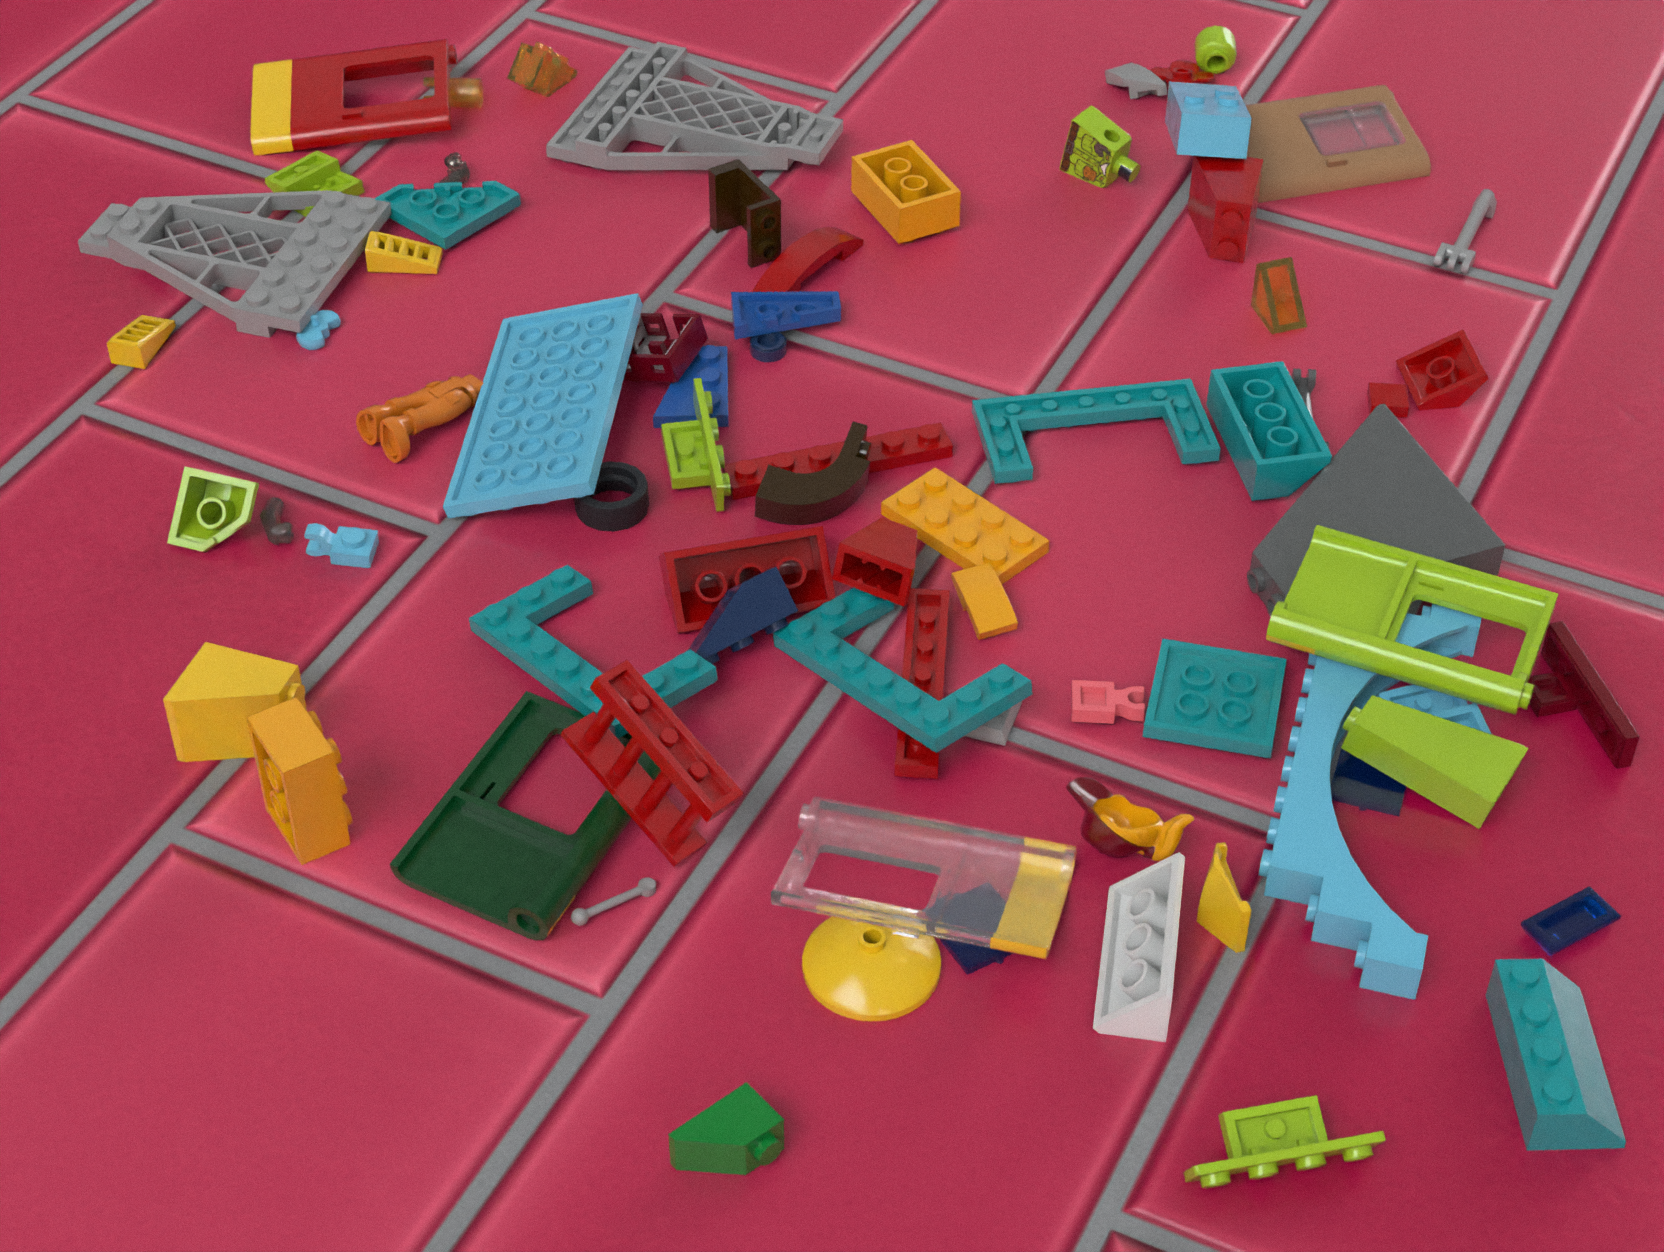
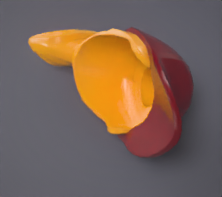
(1123, 828)

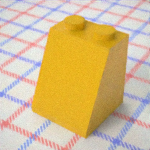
(218, 693)

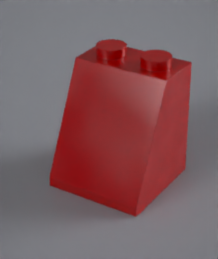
(1224, 204)

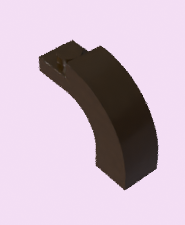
(820, 495)

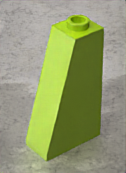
(1434, 756)

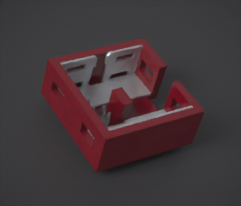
(660, 358)

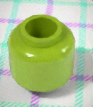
(1215, 49)

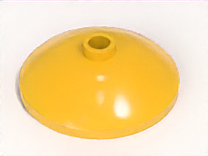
(868, 970)

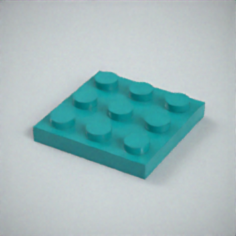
(1215, 698)

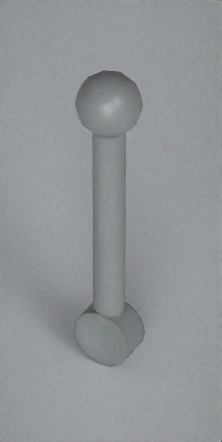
(646, 888)

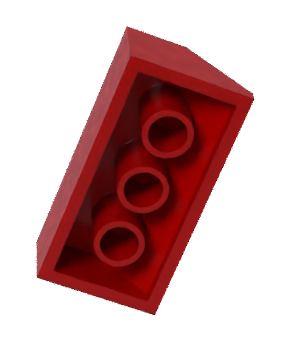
(701, 575)

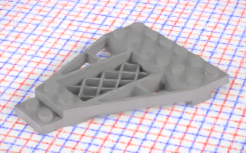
(645, 83)
(280, 286)

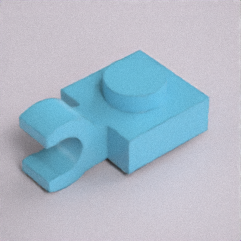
(347, 547)

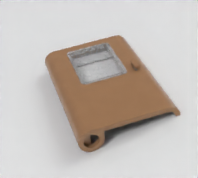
(1333, 143)

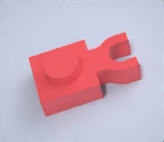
(1101, 702)

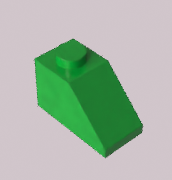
(729, 1136)

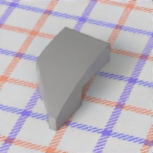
(1137, 78)

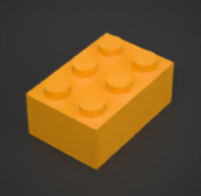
(905, 191)
(300, 779)

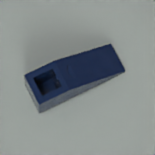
(744, 610)

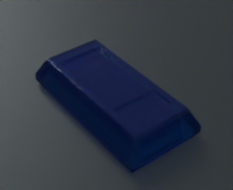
(1570, 921)

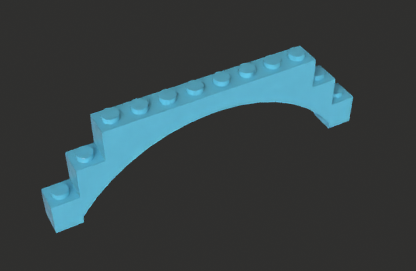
(1309, 852)

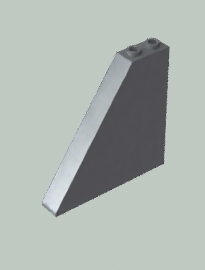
(1380, 491)

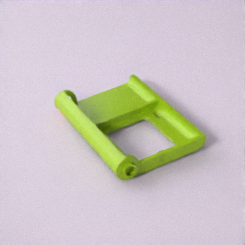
(1356, 598)

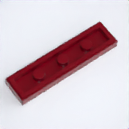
(1595, 700)

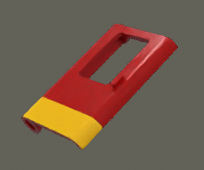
(302, 99)

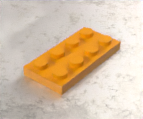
(964, 525)

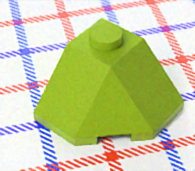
(210, 508)

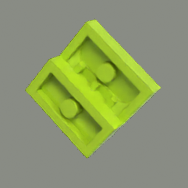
(314, 173)

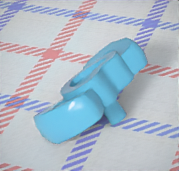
(318, 329)

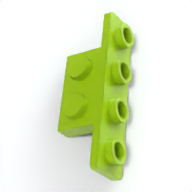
(692, 451)
(1278, 1135)

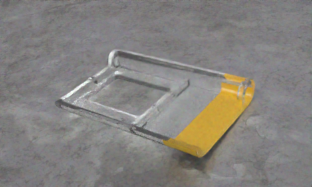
(989, 889)

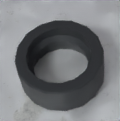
(617, 514)

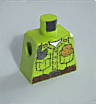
(1098, 150)

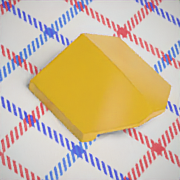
(1220, 904)

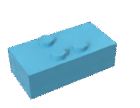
(1207, 120)

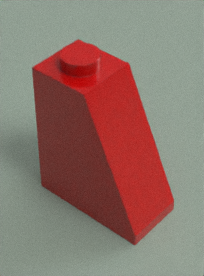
(879, 560)

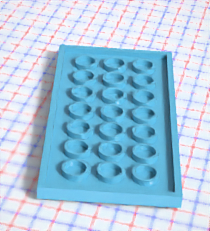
(545, 407)

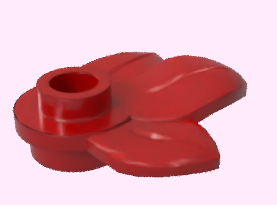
(1184, 72)

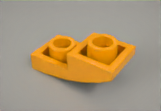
(984, 600)

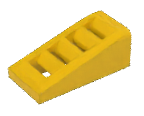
(400, 255)
(139, 341)

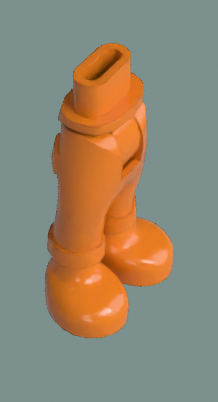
(412, 413)

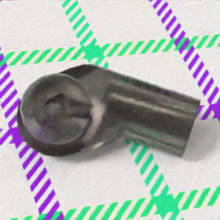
(457, 169)
(270, 519)

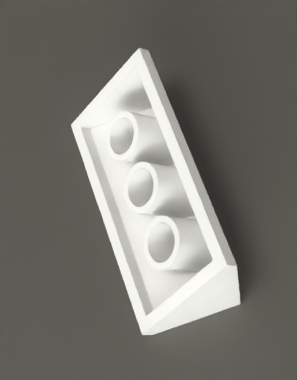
(1140, 952)

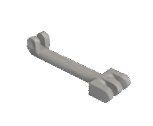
(1483, 206)

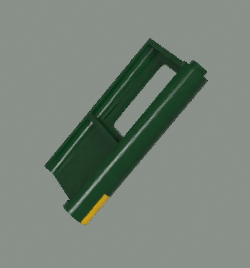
(499, 860)

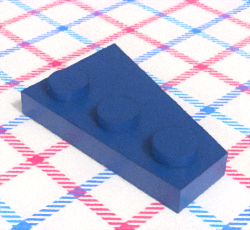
(782, 311)
(677, 403)

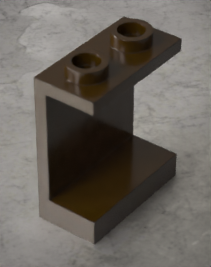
(744, 200)

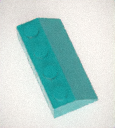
(1266, 428)
(1551, 1058)

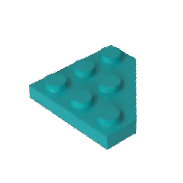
(448, 210)

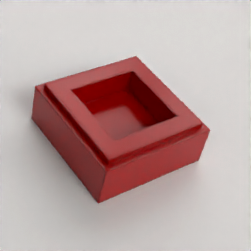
(1391, 395)

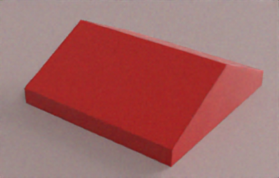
(1443, 372)

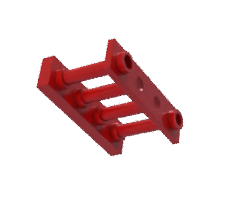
(671, 748)

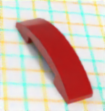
(806, 257)

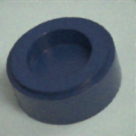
(768, 347)

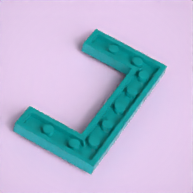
(1003, 419)
(513, 631)
(819, 645)

